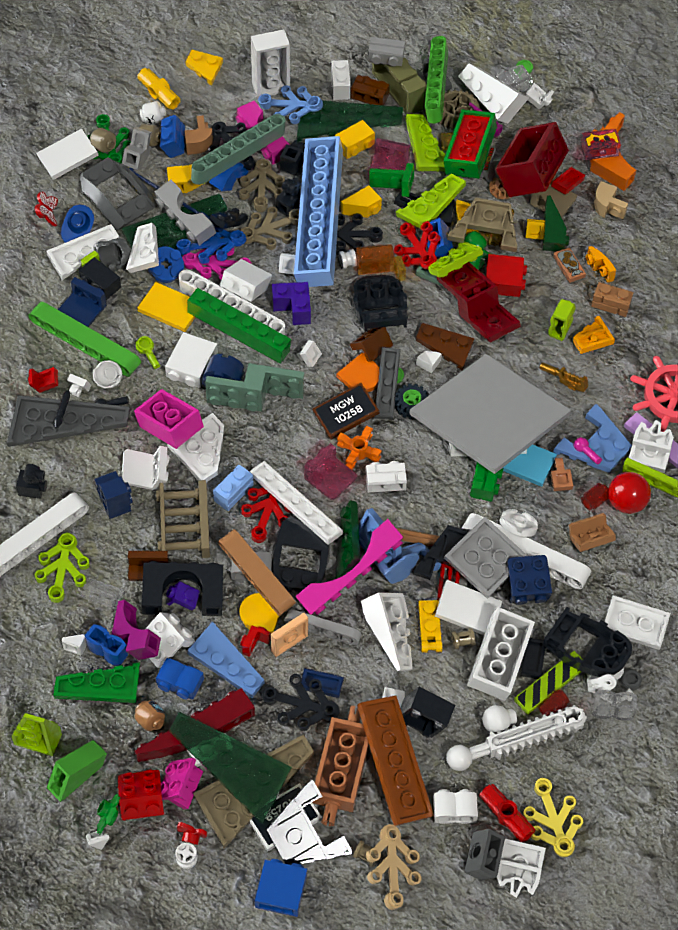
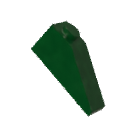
(555, 229)

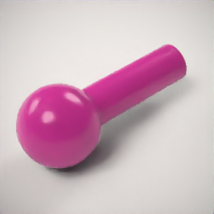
(582, 445)

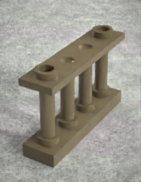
(200, 527)

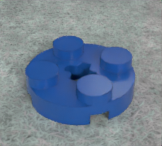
(176, 263)

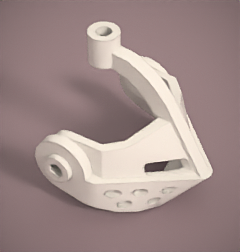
(604, 682)

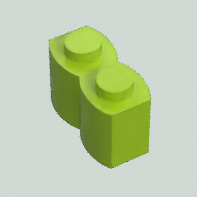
(561, 319)

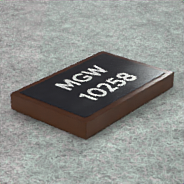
(345, 411)

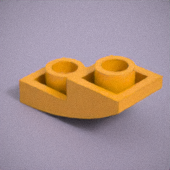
(600, 262)

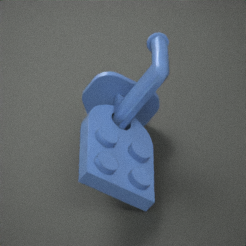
(398, 562)

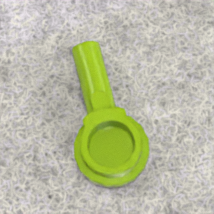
(145, 346)

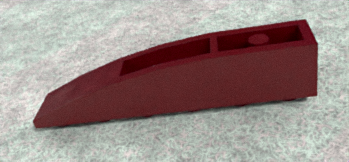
(220, 715)

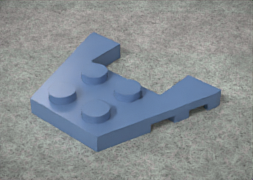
(605, 442)

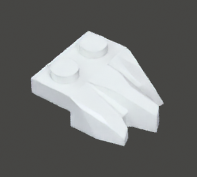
(652, 446)
(521, 866)

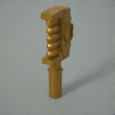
(570, 380)

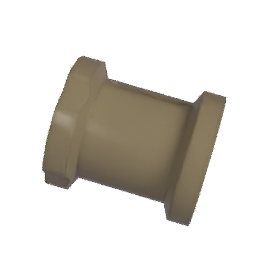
(463, 638)
(361, 851)

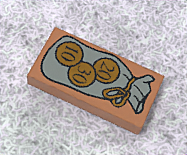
(569, 265)

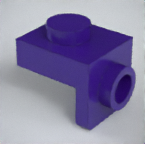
(182, 595)

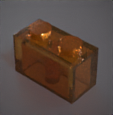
(375, 259)

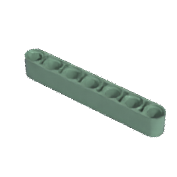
(237, 149)

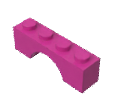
(251, 115)

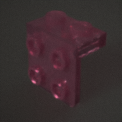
(390, 155)
(328, 473)

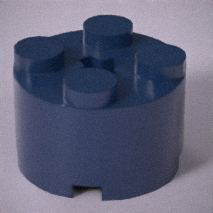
(224, 368)

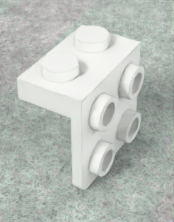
(145, 469)
(172, 636)

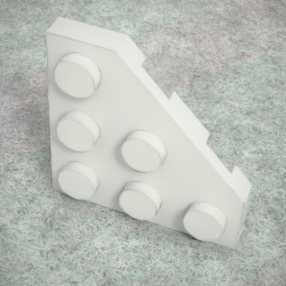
(203, 450)

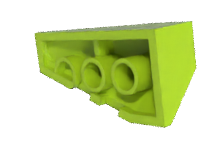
(37, 734)

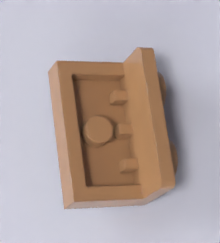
(591, 532)

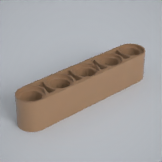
(256, 572)

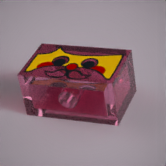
(600, 144)

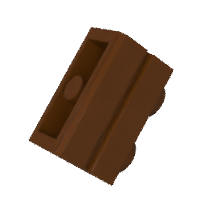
(370, 90)

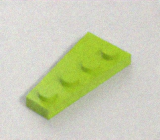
(432, 202)

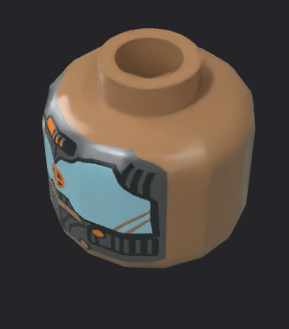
(150, 715)

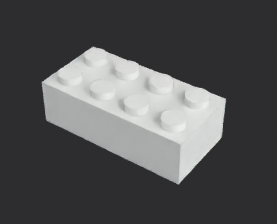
(270, 62)
(501, 653)

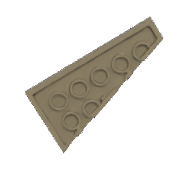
(226, 813)

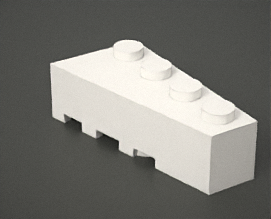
(493, 93)

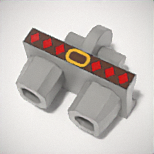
(490, 165)

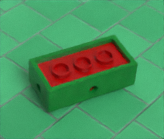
(470, 143)

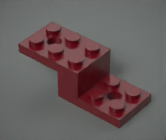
(479, 302)

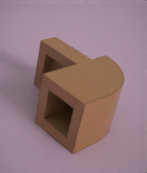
(198, 139)

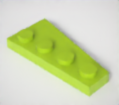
(424, 146)

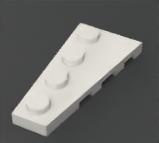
(67, 256)

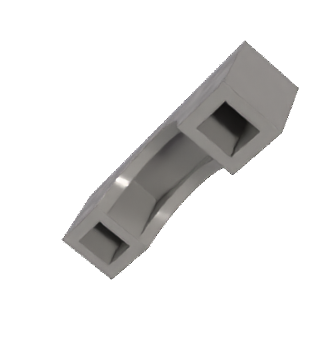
(197, 226)

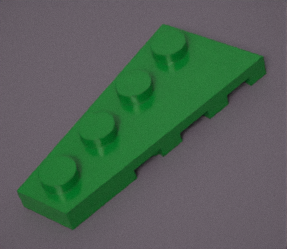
(101, 685)

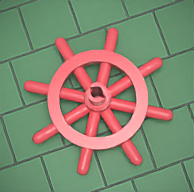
(670, 392)

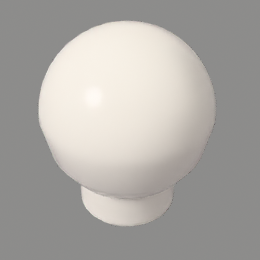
(498, 718)

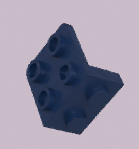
(84, 302)
(529, 579)

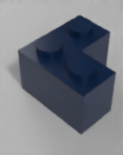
(114, 494)

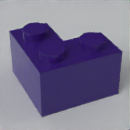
(293, 298)

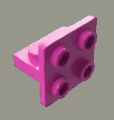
(181, 782)

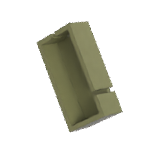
(405, 85)

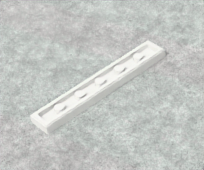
(296, 503)

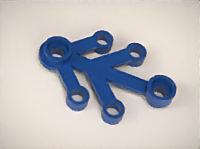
(231, 240)

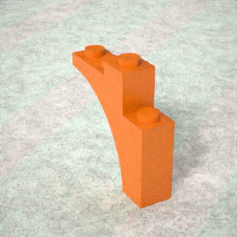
(614, 169)

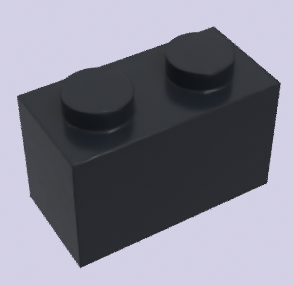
(100, 277)

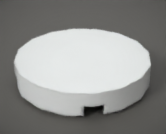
(519, 524)

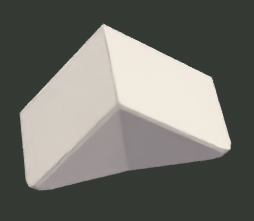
(428, 360)
(74, 644)

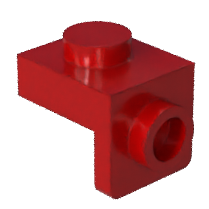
(43, 380)
(250, 640)

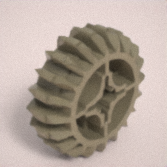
(453, 104)

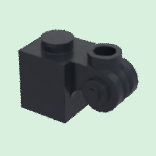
(292, 157)
(289, 197)
(31, 482)

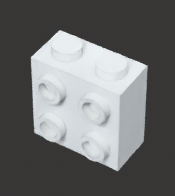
(245, 280)

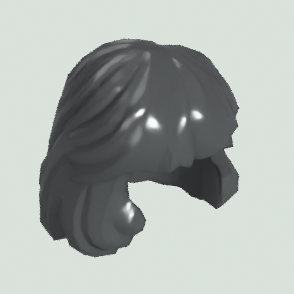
(113, 253)

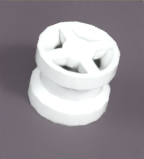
(347, 259)
(186, 850)

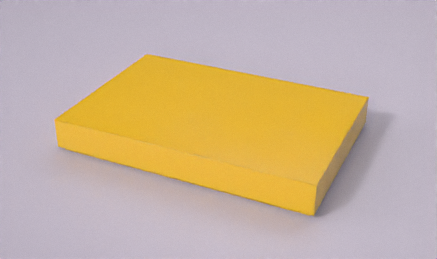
(167, 307)

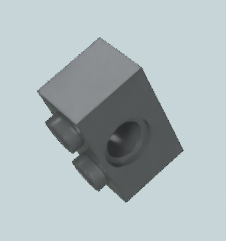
(484, 854)

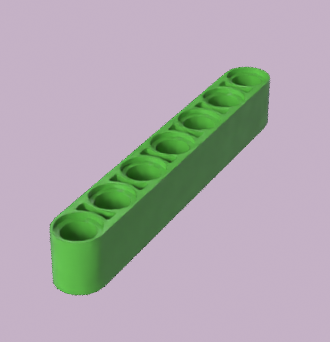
(436, 79)
(83, 337)

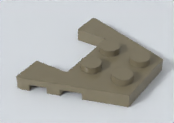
(487, 217)

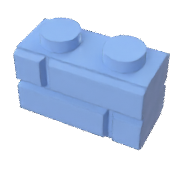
(233, 487)

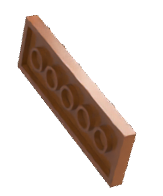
(395, 760)

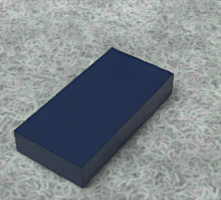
(330, 683)

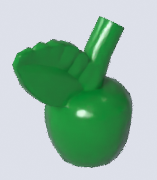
(477, 239)

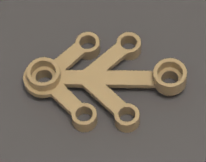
(392, 863)

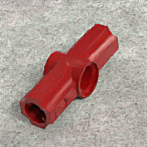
(516, 821)

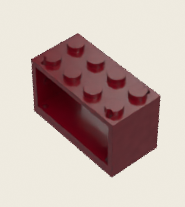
(532, 159)

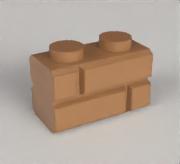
(612, 299)

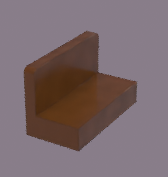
(372, 342)
(137, 559)

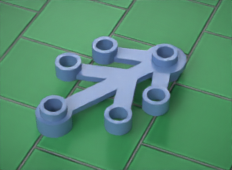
(312, 103)

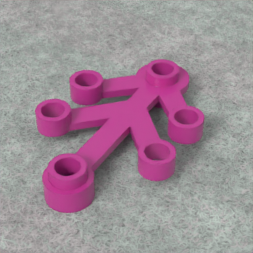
(191, 261)

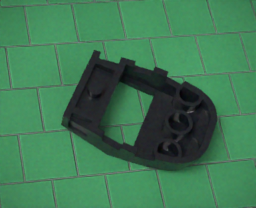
(377, 293)
(297, 534)
(607, 654)

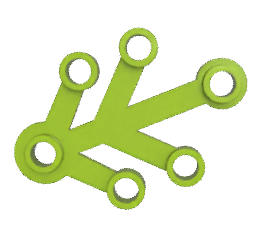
(62, 565)

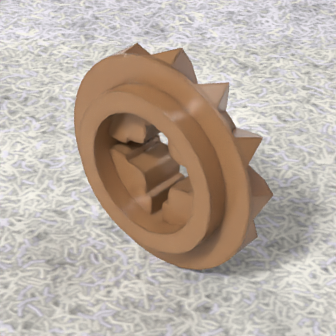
(496, 191)

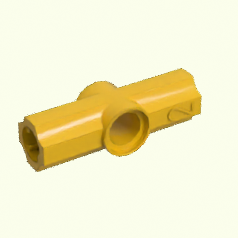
(158, 88)

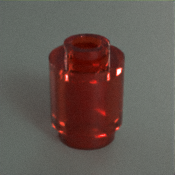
(595, 496)

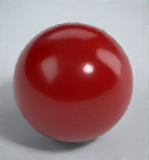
(629, 492)

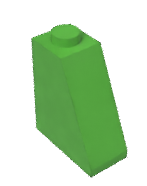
(75, 769)

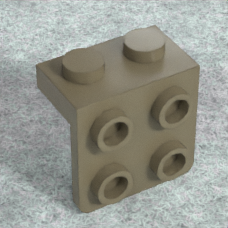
(562, 201)

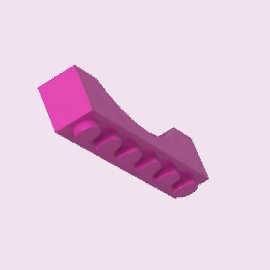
(382, 540)

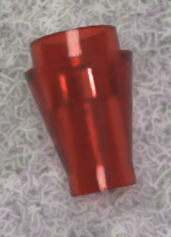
(554, 702)

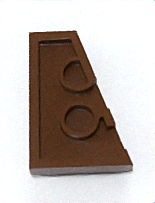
(451, 345)

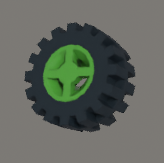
(408, 393)

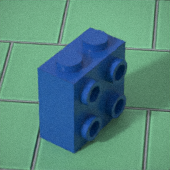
(281, 887)

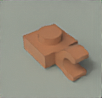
(560, 477)

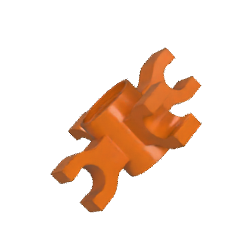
(359, 441)

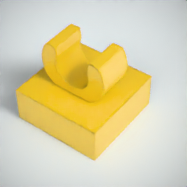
(535, 229)

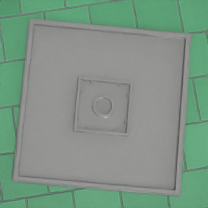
(490, 413)

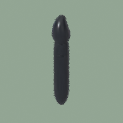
(62, 408)

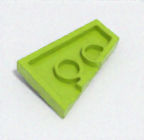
(456, 259)

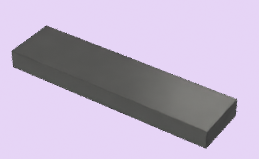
(387, 383)

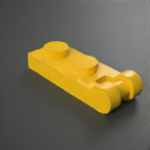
(429, 626)

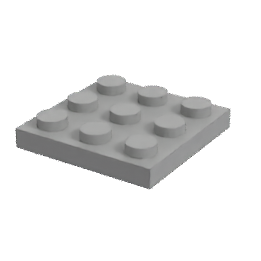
(484, 557)

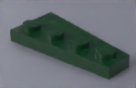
(348, 545)

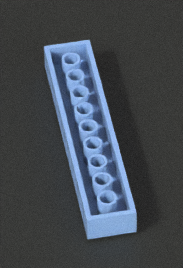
(319, 211)

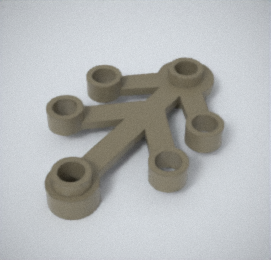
(262, 169)
(269, 228)

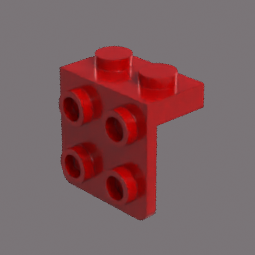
(140, 794)

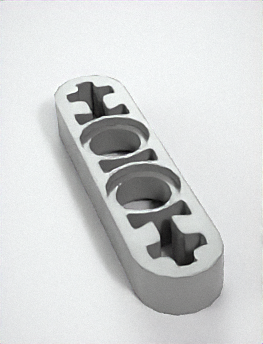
(328, 628)

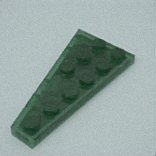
(341, 115)
(242, 770)

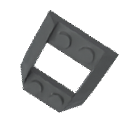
(128, 212)

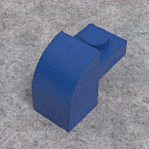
(226, 180)

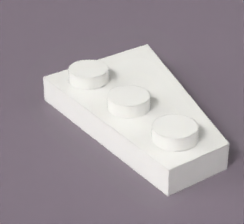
(144, 249)

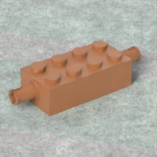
(341, 765)

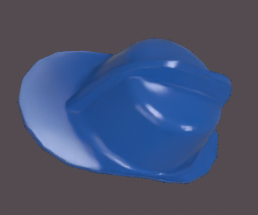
(77, 222)

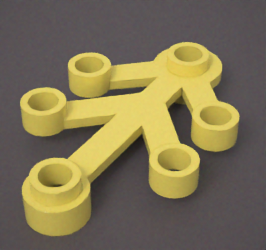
(554, 821)

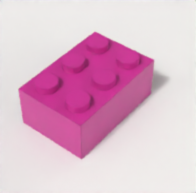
(169, 418)

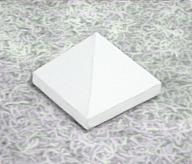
(97, 840)

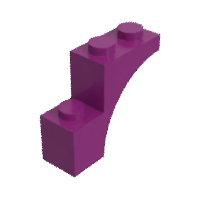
(140, 643)

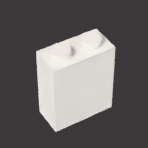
(190, 360)

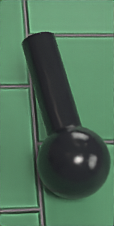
(119, 401)

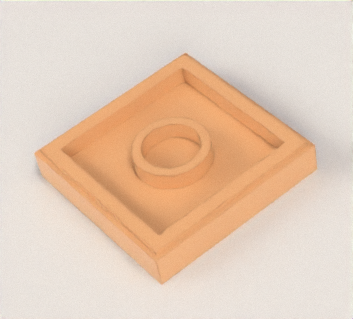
(289, 634)

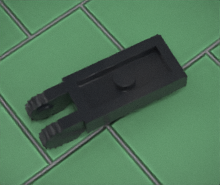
(228, 219)

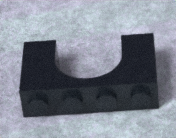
(159, 575)

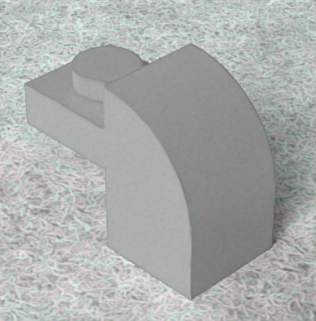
(138, 150)

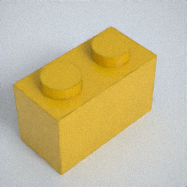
(356, 139)

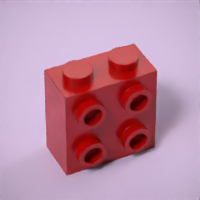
(507, 274)

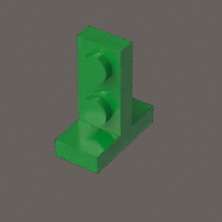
(393, 178)

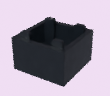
(426, 712)

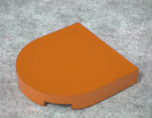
(360, 371)

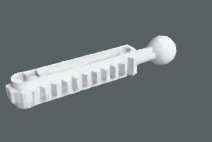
(461, 757)

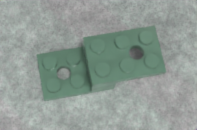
(257, 383)

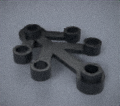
(222, 133)
(375, 233)
(304, 704)

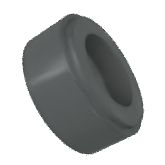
(631, 679)

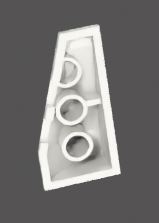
(387, 618)

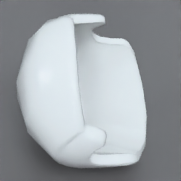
(107, 374)

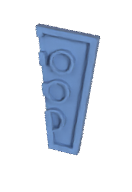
(225, 660)

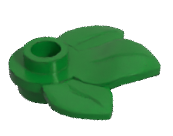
(108, 813)

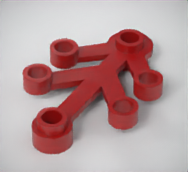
(426, 258)
(269, 505)

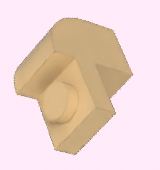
(607, 203)

